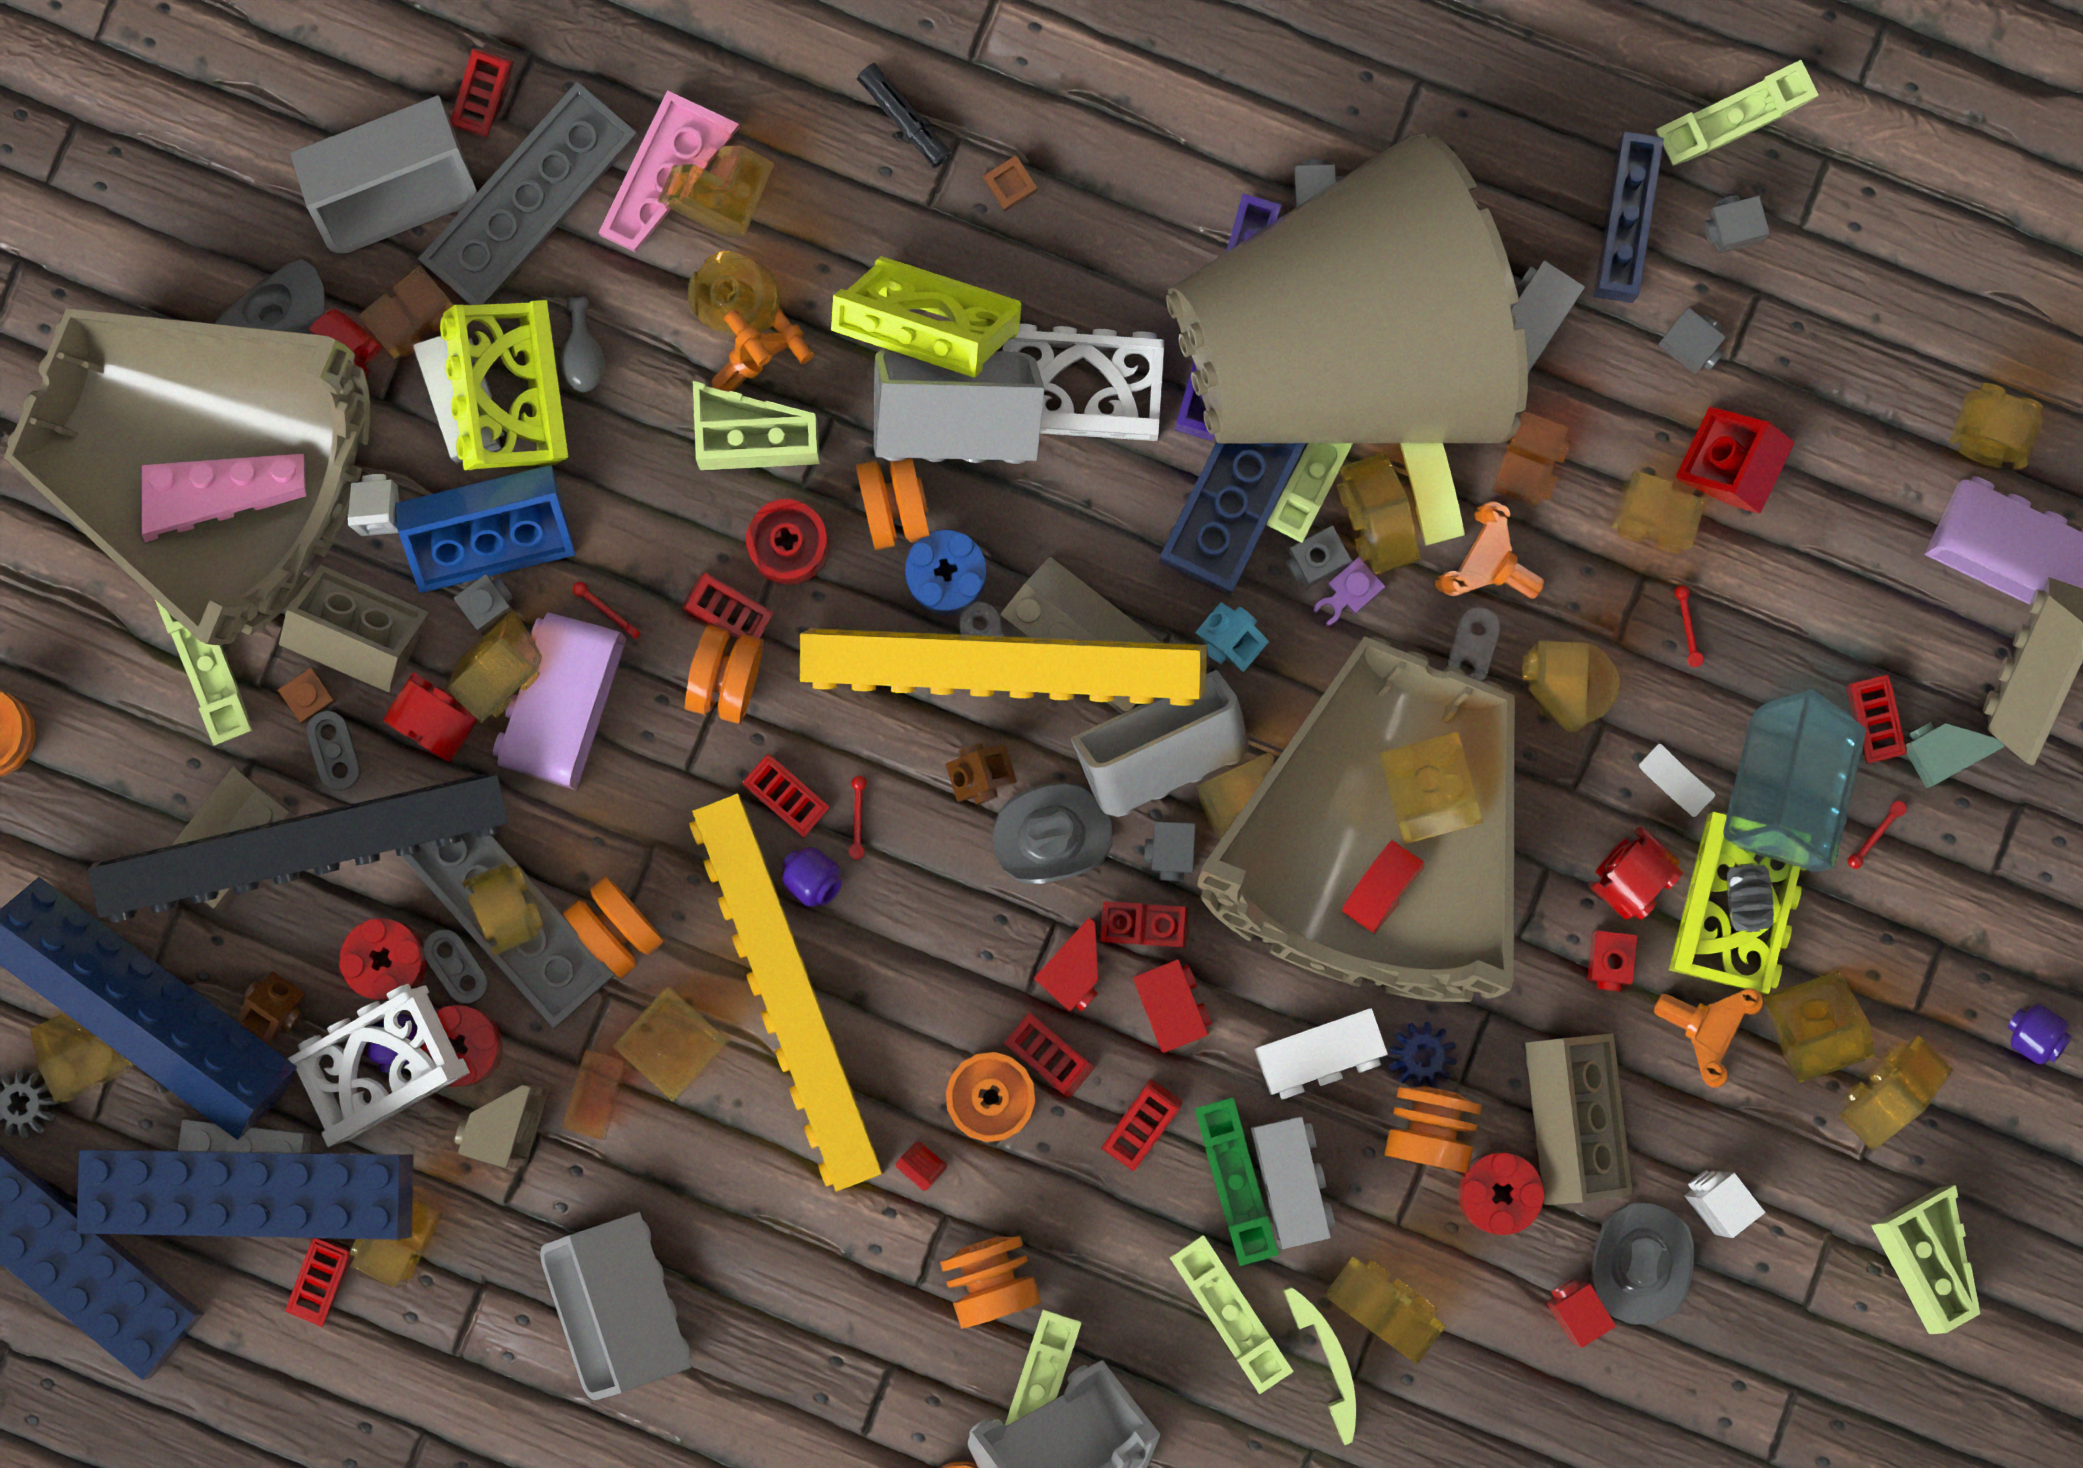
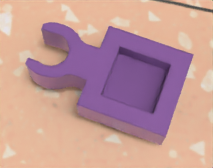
(1352, 588)

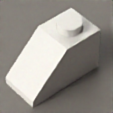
(373, 506)

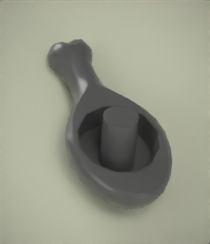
(582, 357)

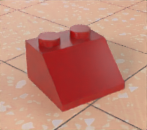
(1735, 459)
(1073, 970)

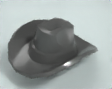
(282, 302)
(1051, 833)
(1642, 1263)

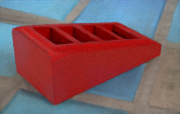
(472, 72)
(705, 614)
(1890, 716)
(758, 775)
(1075, 1077)
(1164, 1098)
(921, 1165)
(333, 1250)

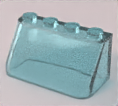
(1795, 781)

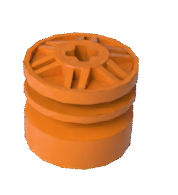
(1433, 1129)
(990, 1281)

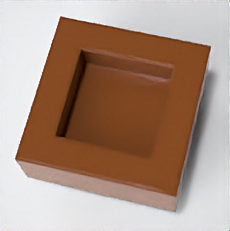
(1010, 183)
(306, 695)

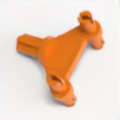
(756, 349)
(1491, 559)
(1710, 1027)

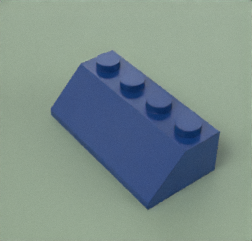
(484, 529)

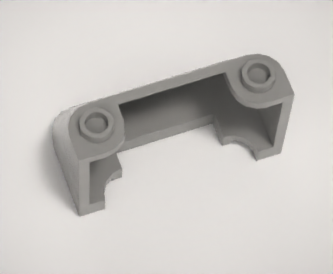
(1084, 1428)

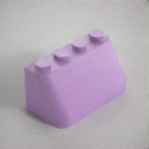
(2006, 541)
(561, 711)

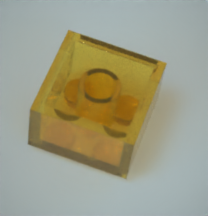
(1431, 787)
(671, 1043)

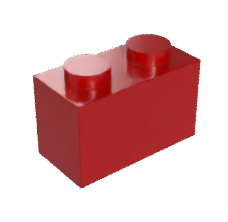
(1171, 1005)
(1580, 1312)

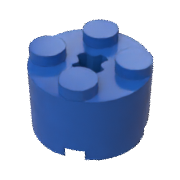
(926, 560)

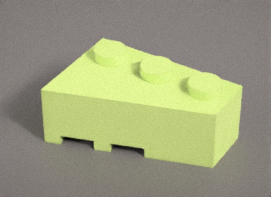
(750, 432)
(1931, 1259)

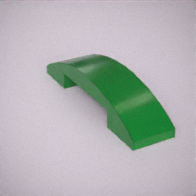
(1236, 1181)

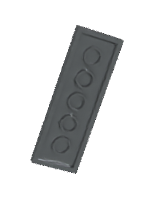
(528, 196)
(551, 970)

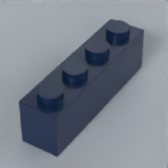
(1628, 217)

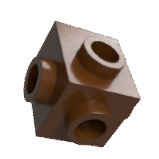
(973, 774)
(270, 1007)

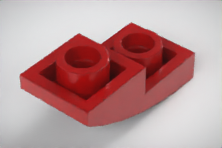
(1382, 886)
(1144, 924)

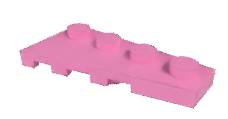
(677, 136)
(204, 490)

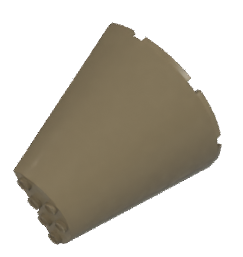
(1362, 315)
(188, 391)
(1331, 814)

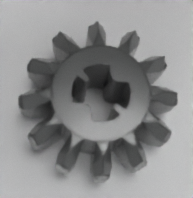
(1750, 897)
(37, 1106)

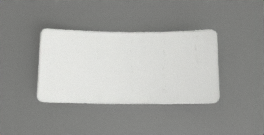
(1676, 780)

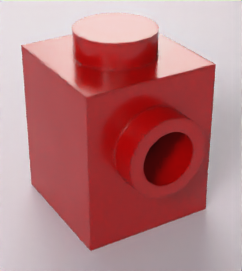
(1611, 960)

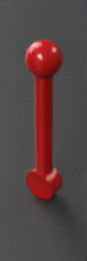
(581, 590)
(1695, 658)
(1896, 809)
(856, 850)

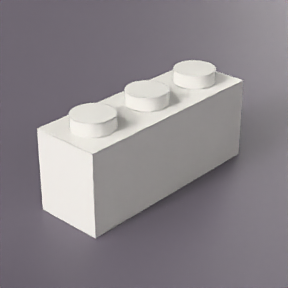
(432, 361)
(1321, 1053)
(1723, 1202)

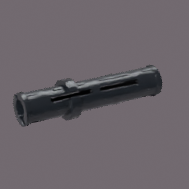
(914, 127)

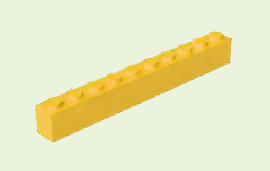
(1003, 664)
(787, 993)

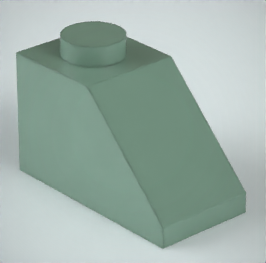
(1947, 750)

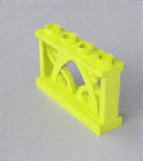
(878, 314)
(536, 342)
(1695, 939)

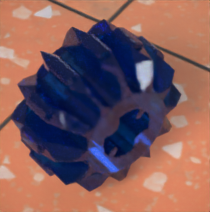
(1434, 1062)

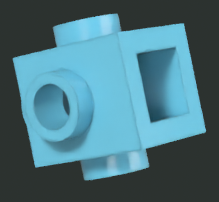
(1232, 636)

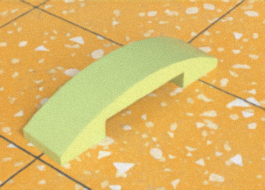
(1737, 114)
(1308, 488)
(1433, 491)
(212, 683)
(1231, 1314)
(1044, 1364)
(1343, 1409)

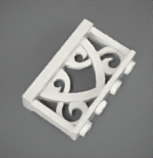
(1124, 420)
(427, 1075)

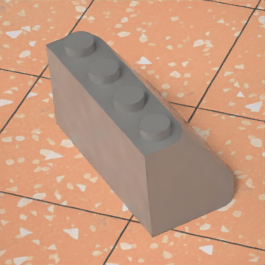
(384, 176)
(953, 416)
(1161, 747)
(614, 1307)

